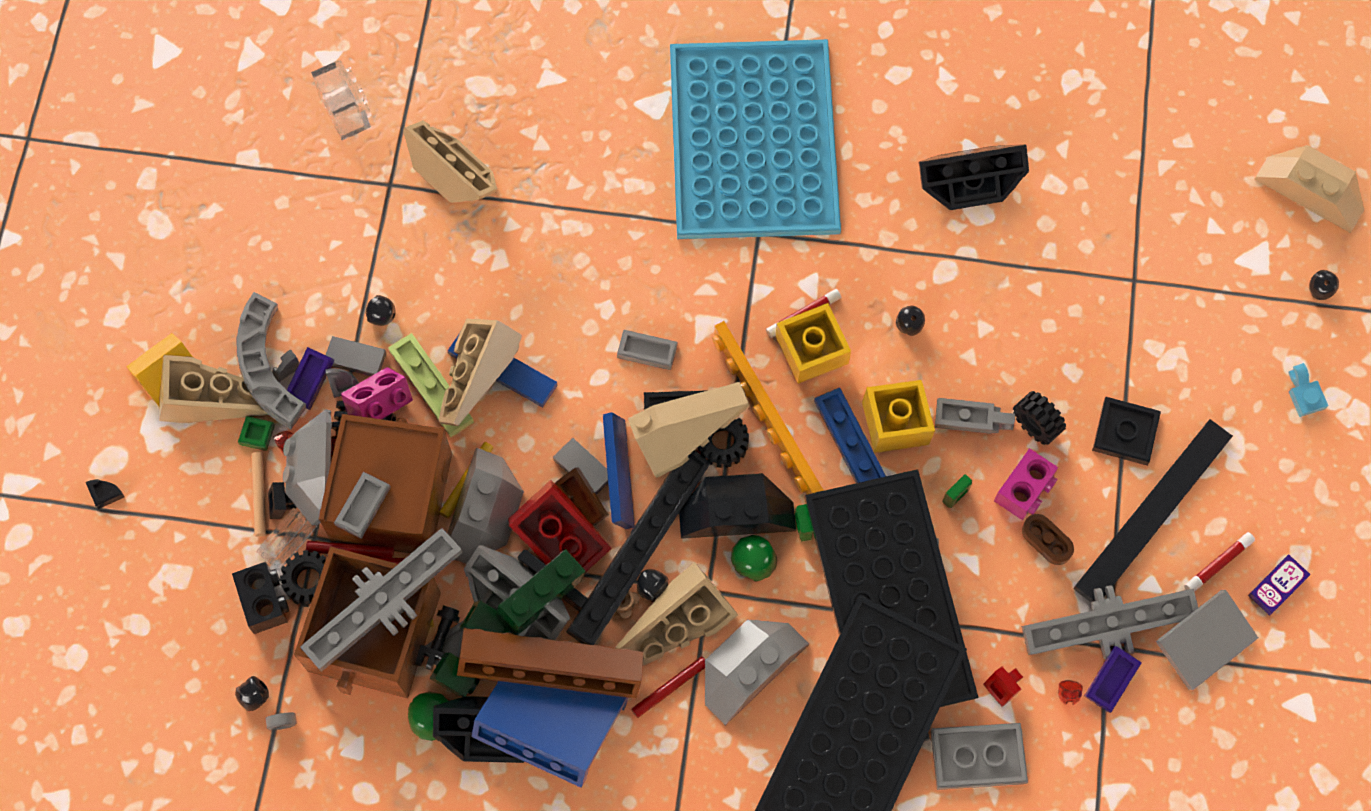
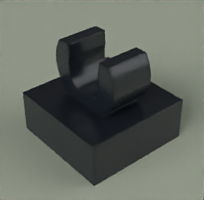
(278, 501)

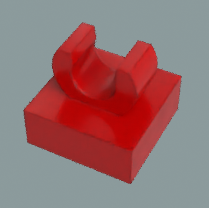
(1003, 685)

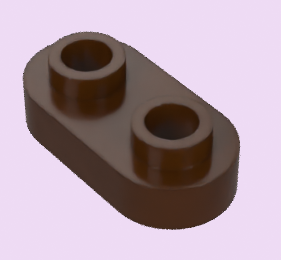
(1049, 538)

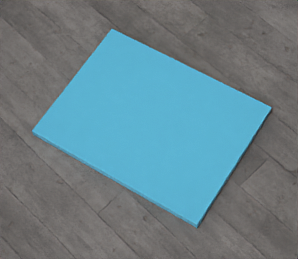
(754, 139)

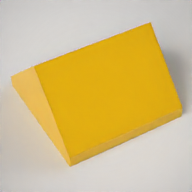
(148, 366)

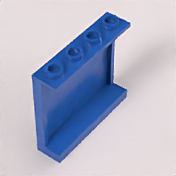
(548, 726)

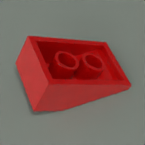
(553, 523)

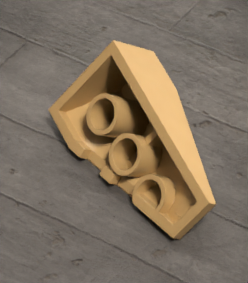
(483, 354)

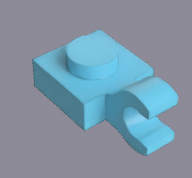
(1306, 396)

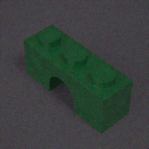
(537, 593)
(445, 674)

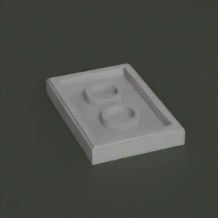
(1207, 639)
(978, 756)

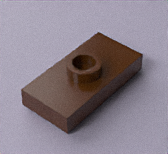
(580, 492)

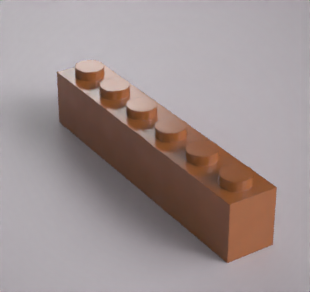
(550, 663)

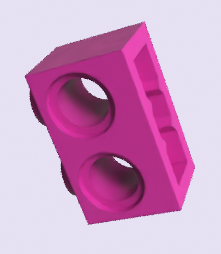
(378, 395)
(1023, 482)

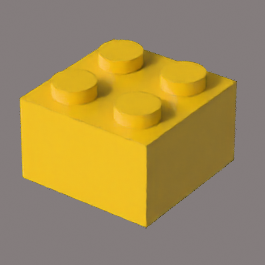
(813, 343)
(898, 416)

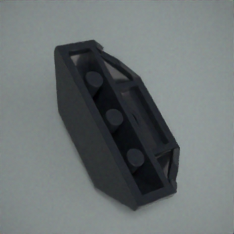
(974, 175)
(736, 507)
(454, 726)

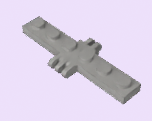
(381, 600)
(1109, 622)

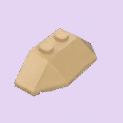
(448, 164)
(1315, 184)

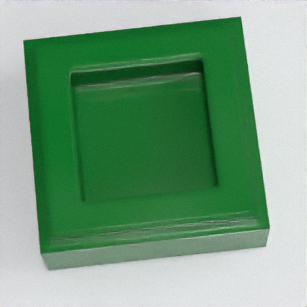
(256, 433)
(957, 491)
(803, 523)

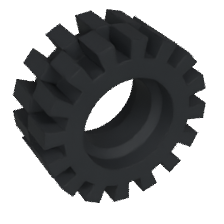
(1039, 417)
(731, 454)
(292, 571)

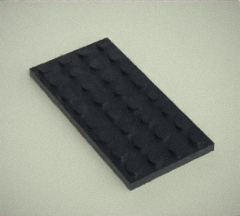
(883, 546)
(864, 715)

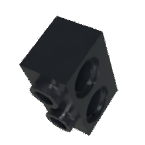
(255, 599)

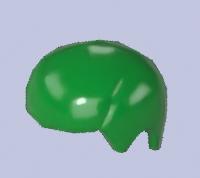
(754, 557)
(421, 713)

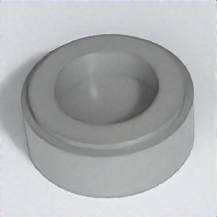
(281, 721)

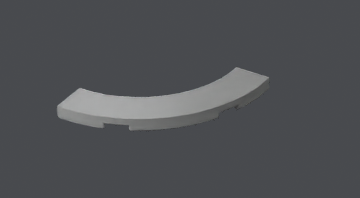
(255, 366)

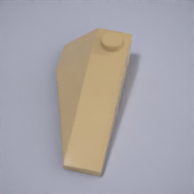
(202, 393)
(679, 426)
(682, 613)

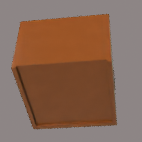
(407, 458)
(378, 658)

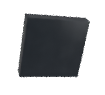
(1126, 431)

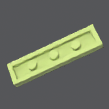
(425, 378)

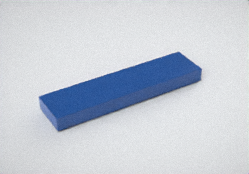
(522, 380)
(848, 436)
(618, 471)

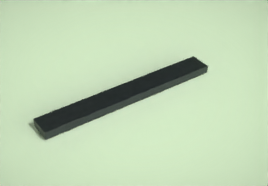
(1154, 510)
(637, 550)

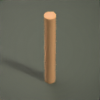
(258, 494)

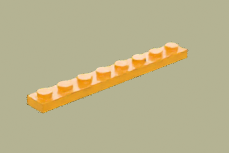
(765, 410)

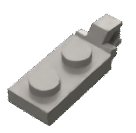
(971, 416)

